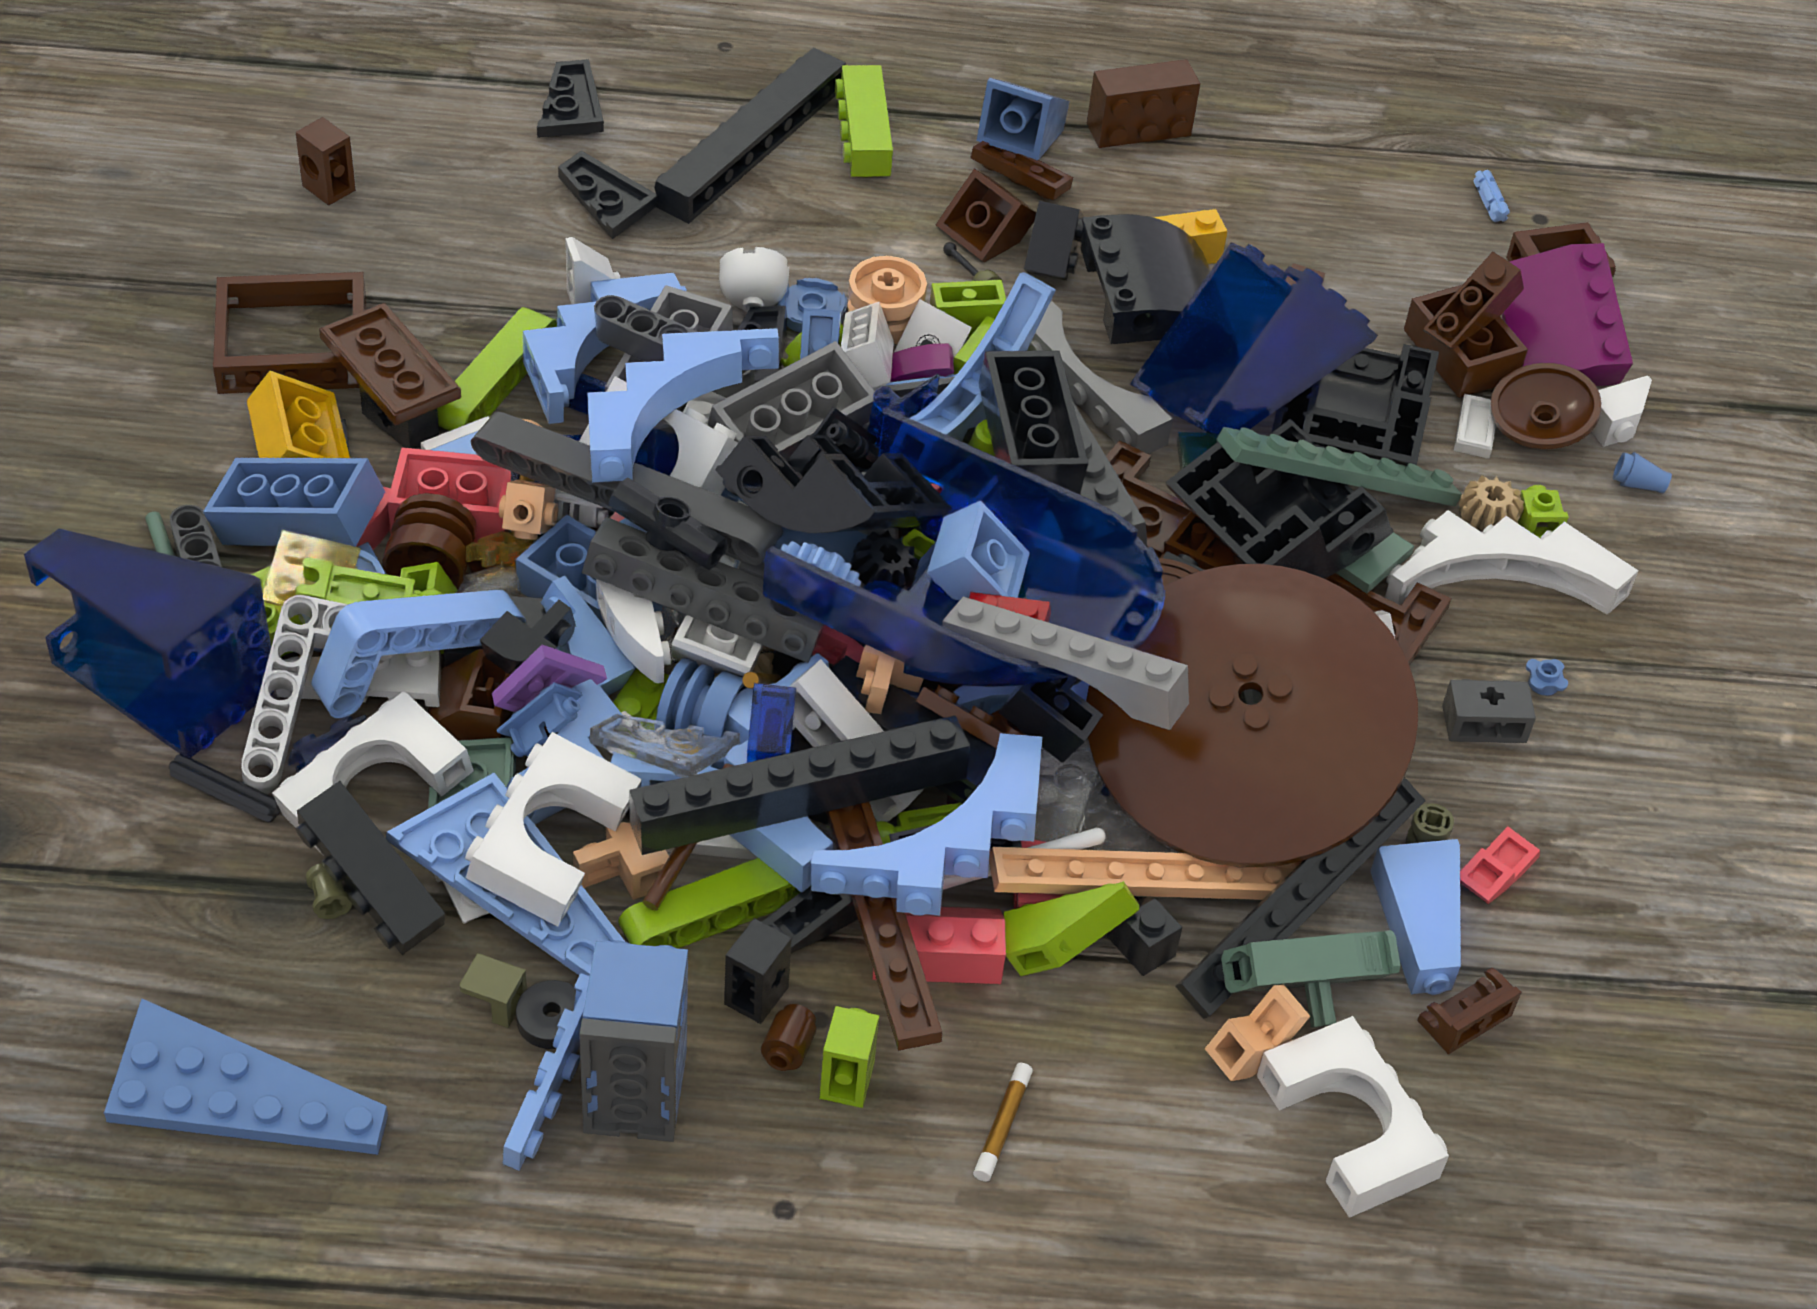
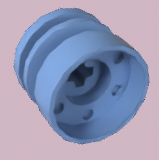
(698, 698)

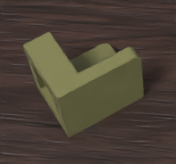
(497, 984)

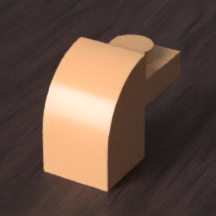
(880, 671)
(621, 857)
(1243, 1039)

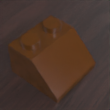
(986, 217)

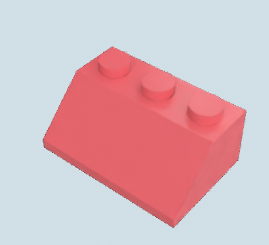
(454, 475)
(960, 945)

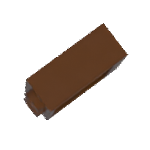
(1544, 239)

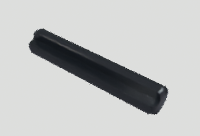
(224, 788)

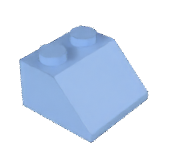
(977, 555)

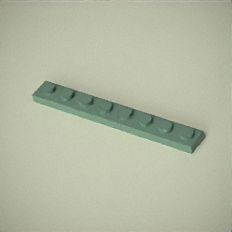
(1340, 467)

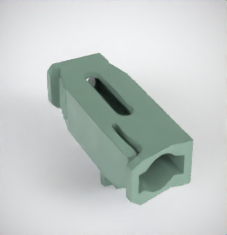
(1313, 965)

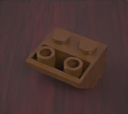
(467, 698)

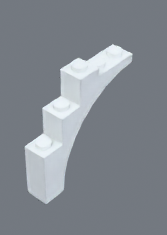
(1557, 560)

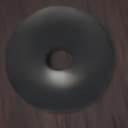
(536, 1003)

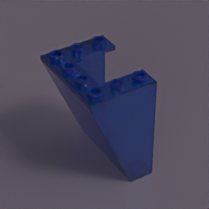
(1250, 343)
(158, 635)

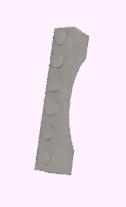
(1116, 411)
(1137, 681)

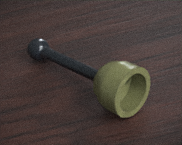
(951, 250)

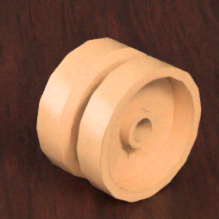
(891, 282)

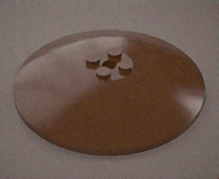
(1275, 774)

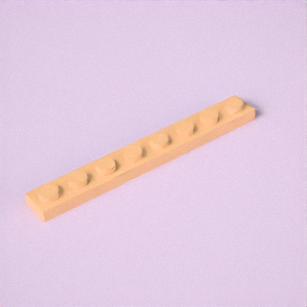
(1143, 873)

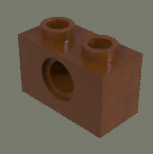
(325, 161)

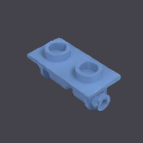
(551, 708)

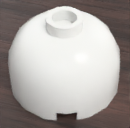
(753, 278)

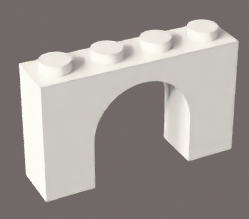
(699, 445)
(395, 733)
(508, 858)
(1346, 1062)

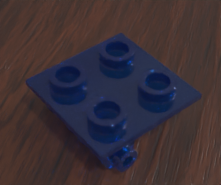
(908, 406)

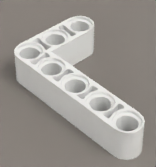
(286, 676)

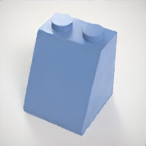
(1020, 118)

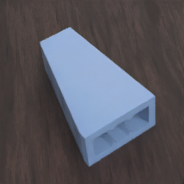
(1422, 908)

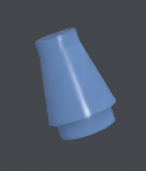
(1640, 473)

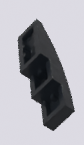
(813, 916)

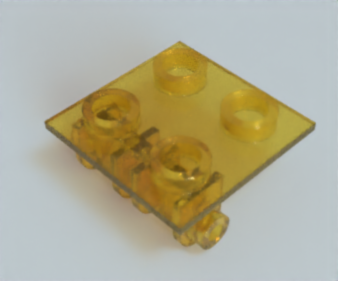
(287, 564)

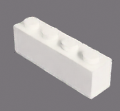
(869, 344)
(831, 715)

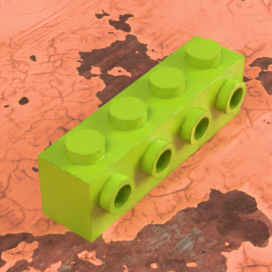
(865, 121)

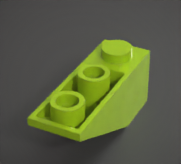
(1059, 929)

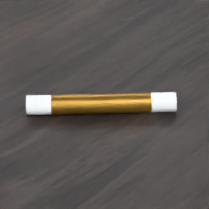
(1003, 1122)

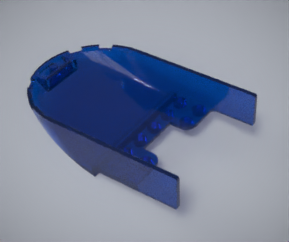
(1078, 561)

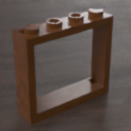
(316, 369)

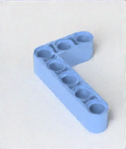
(399, 626)

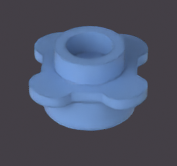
(1546, 676)

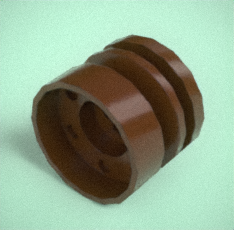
(430, 531)

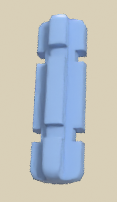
(1491, 196)

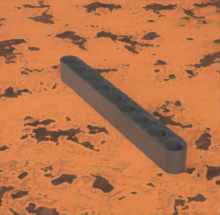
(567, 467)

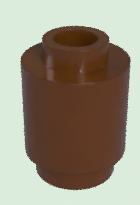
(789, 1037)

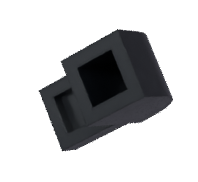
(512, 641)

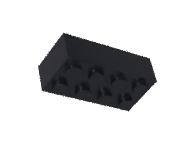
(1033, 415)

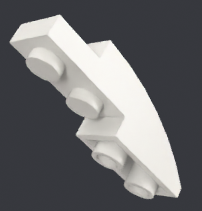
(635, 629)

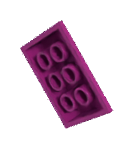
(1571, 313)

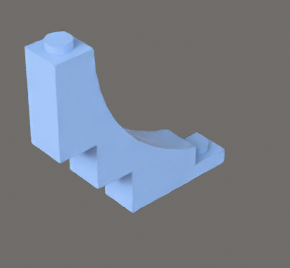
(561, 353)
(690, 368)
(594, 644)

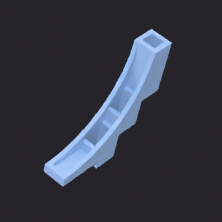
(1013, 329)
(788, 844)
(957, 845)

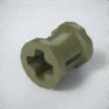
(329, 895)

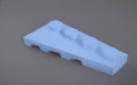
(525, 1134)

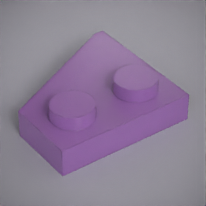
(542, 670)

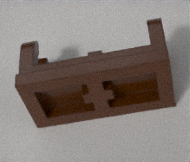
(1470, 1011)

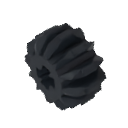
(884, 560)

